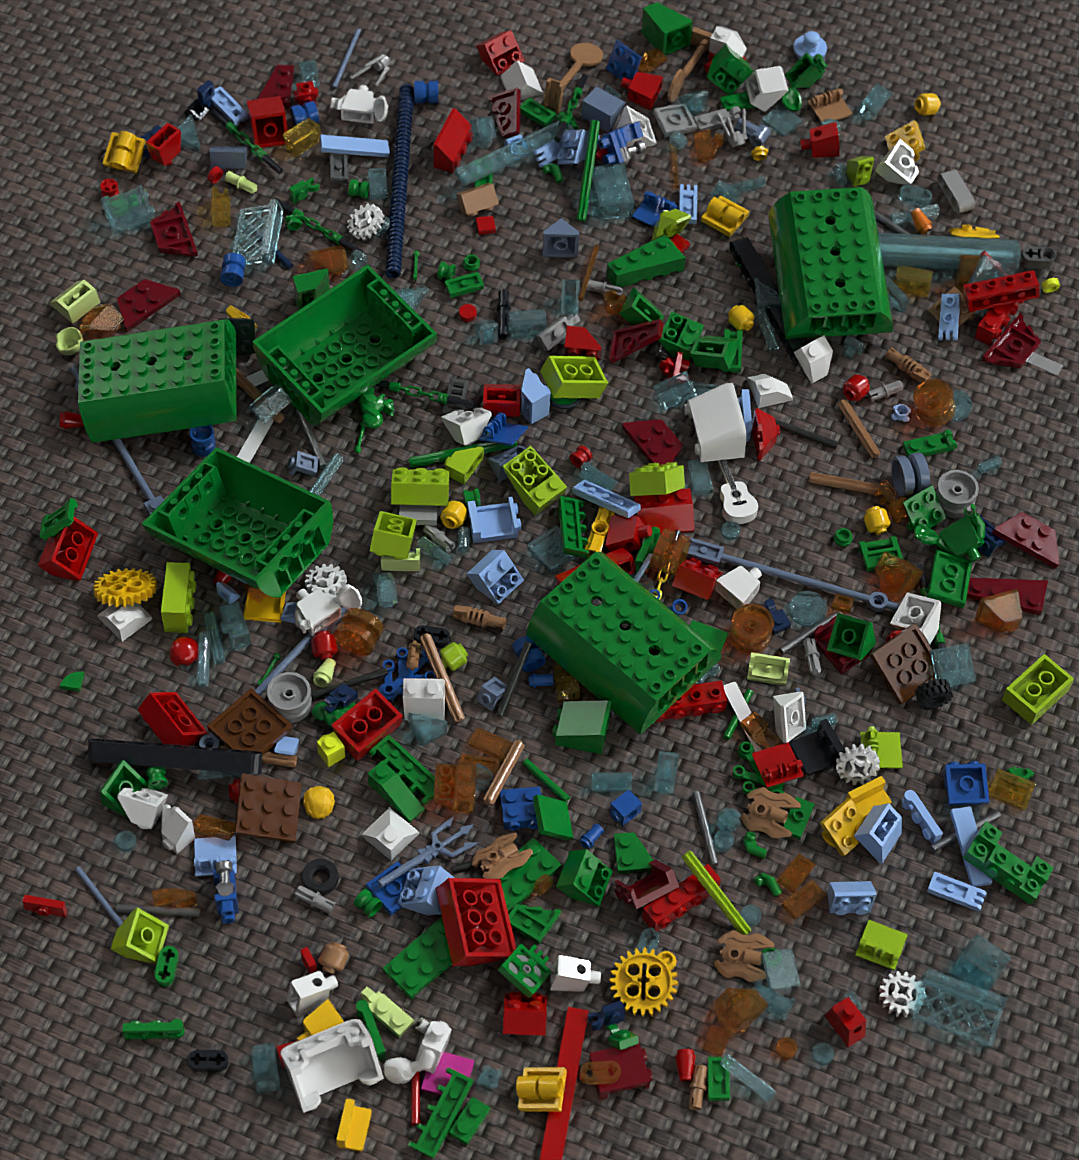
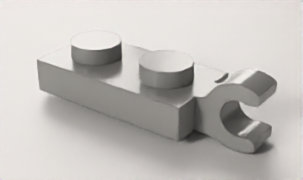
(711, 120)
(556, 331)

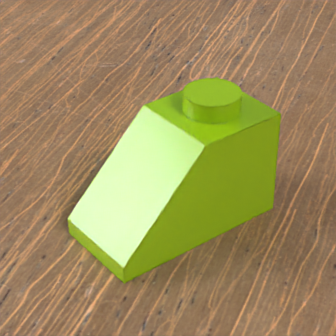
(464, 463)

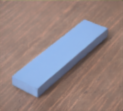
(354, 146)
(606, 498)
(966, 831)

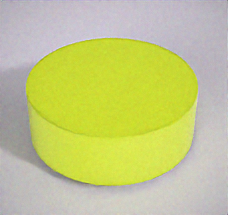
(1050, 285)

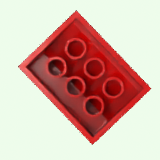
(475, 920)

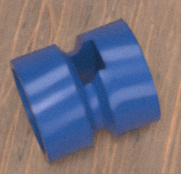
(426, 92)
(300, 113)
(232, 269)
(202, 440)
(535, 657)

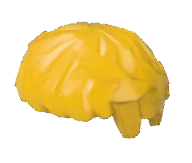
(318, 802)

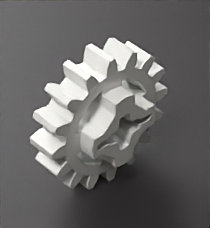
(365, 221)
(325, 579)
(857, 764)
(901, 996)

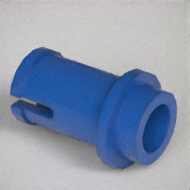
(540, 680)
(587, 840)

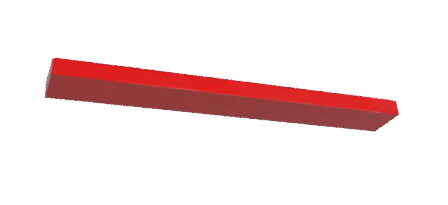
(568, 1058)

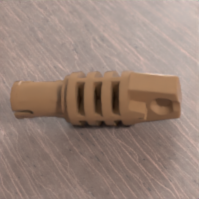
(908, 365)
(478, 617)

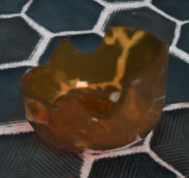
(613, 302)

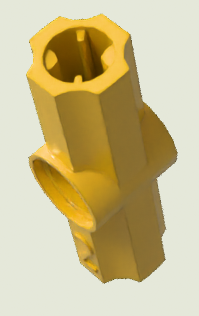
(596, 539)

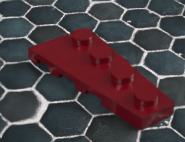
(1030, 591)

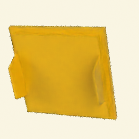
(268, 610)

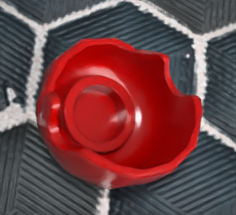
(184, 651)

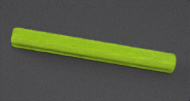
(716, 893)

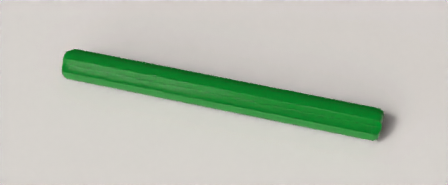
(588, 170)
(441, 456)

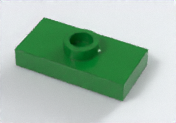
(798, 818)

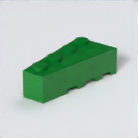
(646, 262)

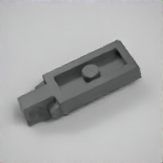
(338, 168)

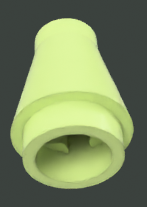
(324, 673)

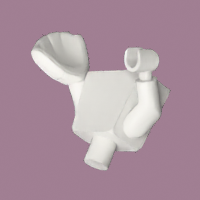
(361, 106)
(321, 609)
(430, 1052)

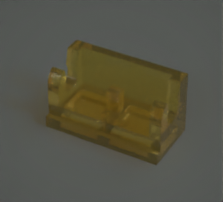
(302, 136)
(220, 207)
(913, 280)
(566, 685)
(1011, 789)

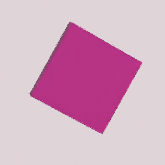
(440, 1077)

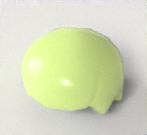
(69, 341)

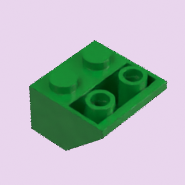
(728, 70)
(310, 286)
(639, 309)
(680, 335)
(714, 352)
(584, 877)

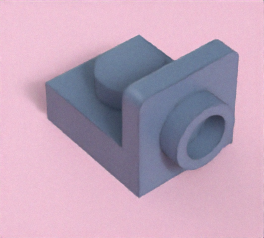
(303, 463)
(491, 693)

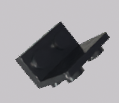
(244, 334)
(818, 749)

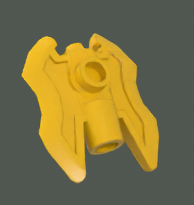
(977, 232)

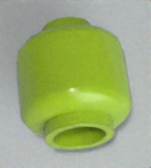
(453, 656)

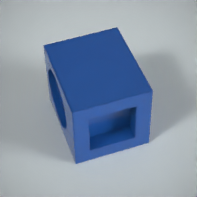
(625, 808)

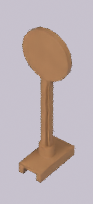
(702, 40)
(583, 55)

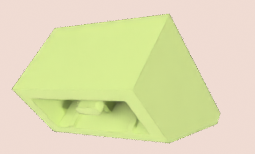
(76, 301)

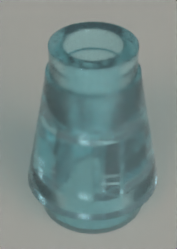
(728, 191)

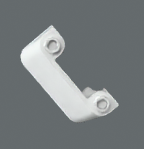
(718, 424)
(331, 1061)

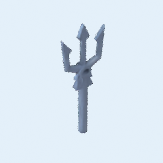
(431, 851)

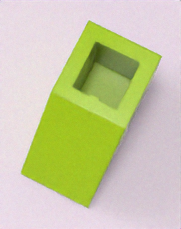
(860, 170)

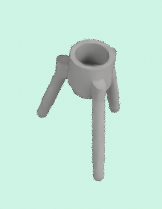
(379, 63)
(735, 138)

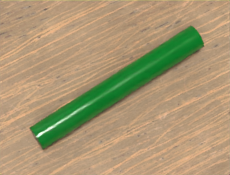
(734, 721)
(546, 780)

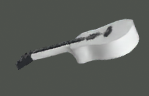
(737, 502)

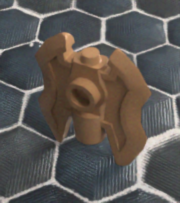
(766, 812)
(500, 857)
(741, 954)

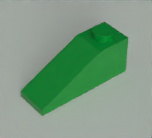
(394, 791)

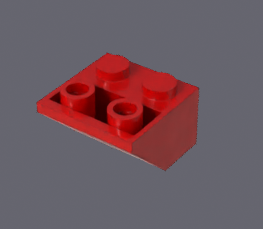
(500, 52)
(581, 343)
(502, 399)
(697, 578)
(525, 1014)

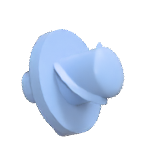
(811, 44)

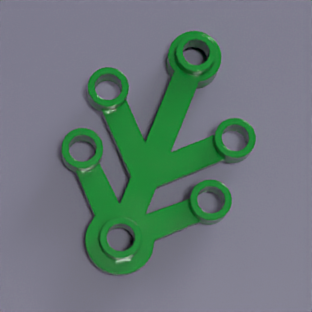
(757, 778)

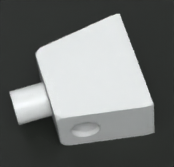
(739, 586)
(572, 974)
(310, 992)

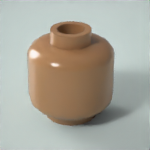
(333, 957)

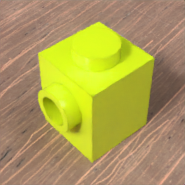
(330, 749)

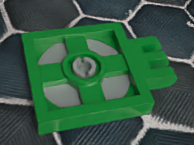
(526, 969)

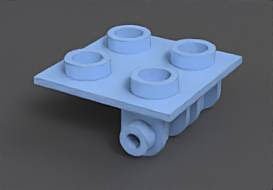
(213, 850)

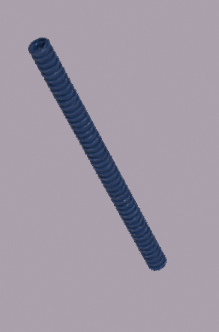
(399, 181)

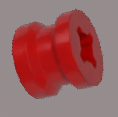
(109, 188)
(581, 455)

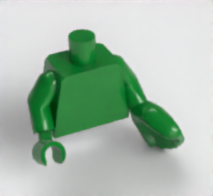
(802, 75)
(959, 538)

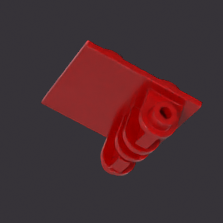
(778, 764)

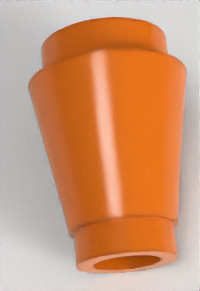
(921, 222)

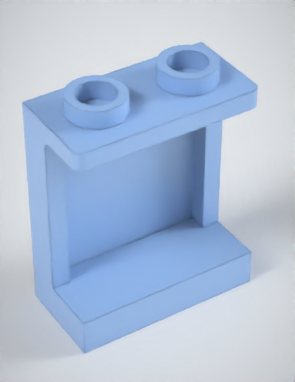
(493, 521)

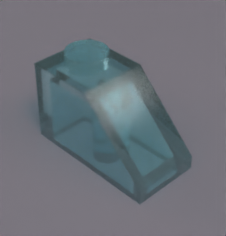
(483, 128)
(385, 589)
(666, 772)

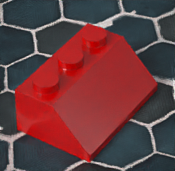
(452, 142)
(667, 511)
(69, 551)
(171, 719)
(367, 724)

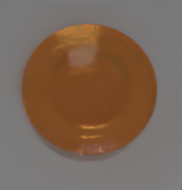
(543, 884)
(786, 1048)

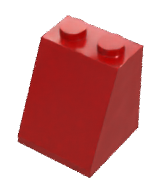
(267, 121)

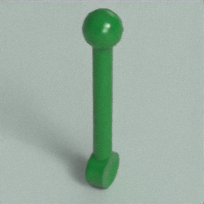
(416, 253)
(357, 449)
(276, 656)

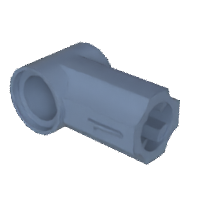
(756, 134)

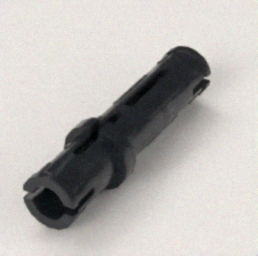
(503, 308)

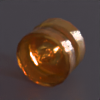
(934, 402)
(670, 552)
(751, 628)
(359, 631)

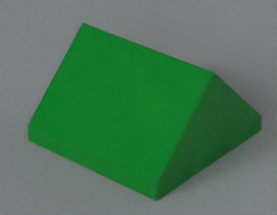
(851, 637)
(121, 778)

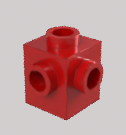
(305, 93)

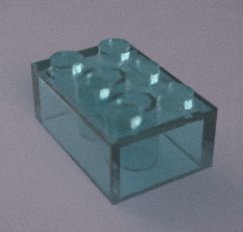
(612, 192)

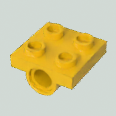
(910, 135)
(124, 151)
(724, 215)
(842, 826)
(541, 1089)

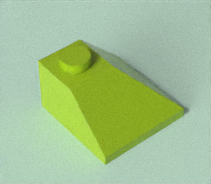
(140, 937)

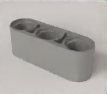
(956, 191)

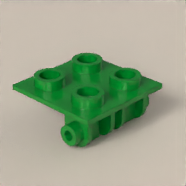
(924, 509)

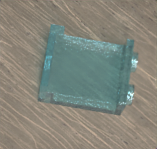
(128, 210)

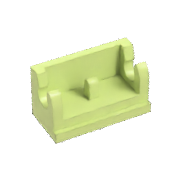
(388, 563)
(768, 669)

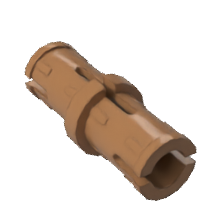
(697, 1087)

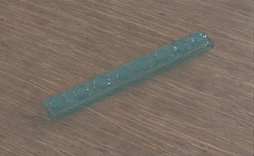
(507, 154)

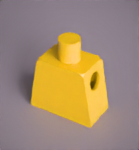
(320, 1019)

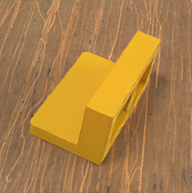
(869, 795)
(353, 1126)

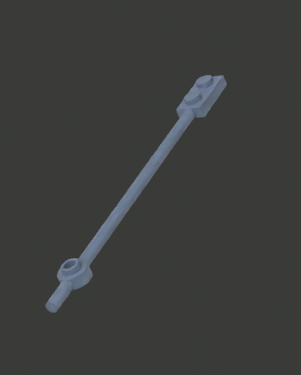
(152, 502)
(714, 554)
(210, 739)

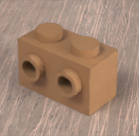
(477, 199)

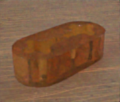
(597, 1069)

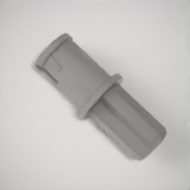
(602, 288)
(885, 390)
(439, 537)
(812, 656)
(315, 899)

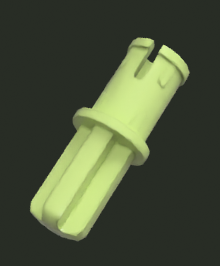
(240, 182)

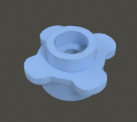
(901, 408)

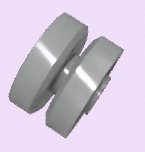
(955, 491)
(290, 696)

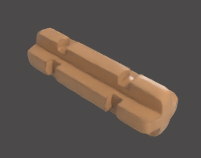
(413, 655)

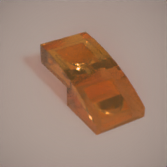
(651, 60)
(759, 732)
(182, 897)

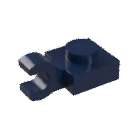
(205, 93)
(781, 621)
(341, 697)
(609, 1015)

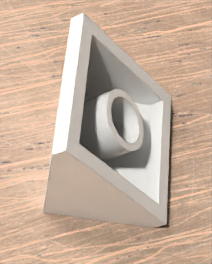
(522, 77)
(789, 715)

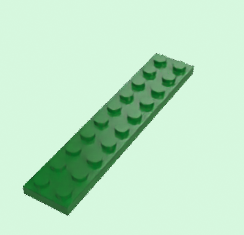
(430, 952)

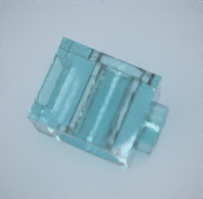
(309, 72)

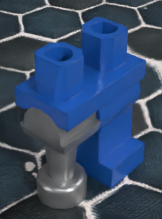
(616, 143)
(226, 891)

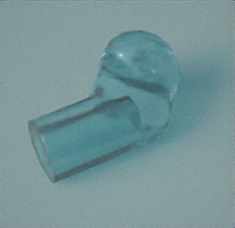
(712, 672)

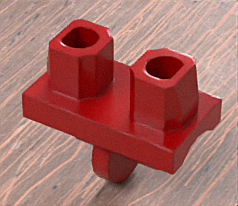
(673, 366)

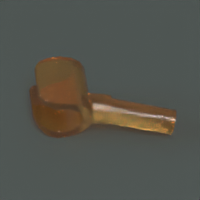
(718, 140)

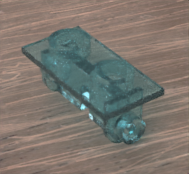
(597, 477)
(611, 781)

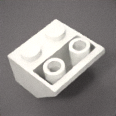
(766, 87)

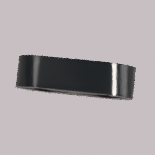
(435, 633)
(208, 1060)

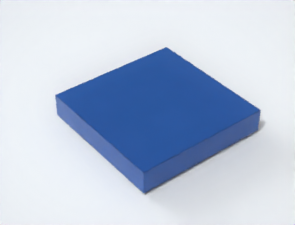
(391, 892)

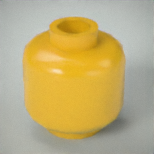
(927, 104)
(741, 318)
(454, 514)
(876, 520)

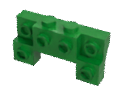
(1005, 867)

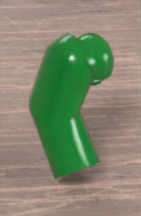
(554, 170)
(769, 881)

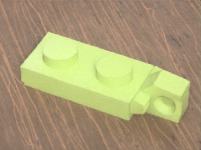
(387, 1012)

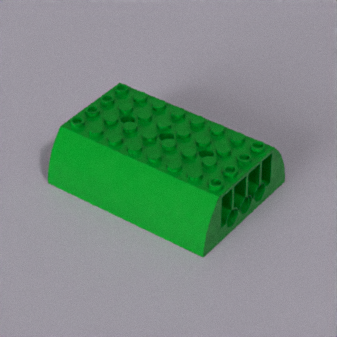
(802, 235)
(339, 328)
(160, 396)
(282, 520)
(616, 661)

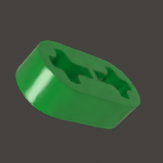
(162, 965)

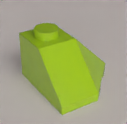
(670, 223)

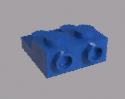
(966, 783)
(519, 808)

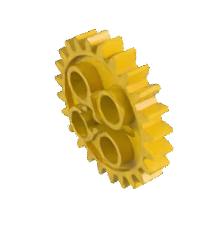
(125, 587)
(662, 982)

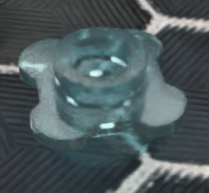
(490, 1083)

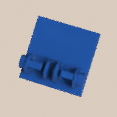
(623, 61)
(652, 207)
(502, 432)

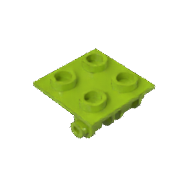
(886, 746)
(881, 945)

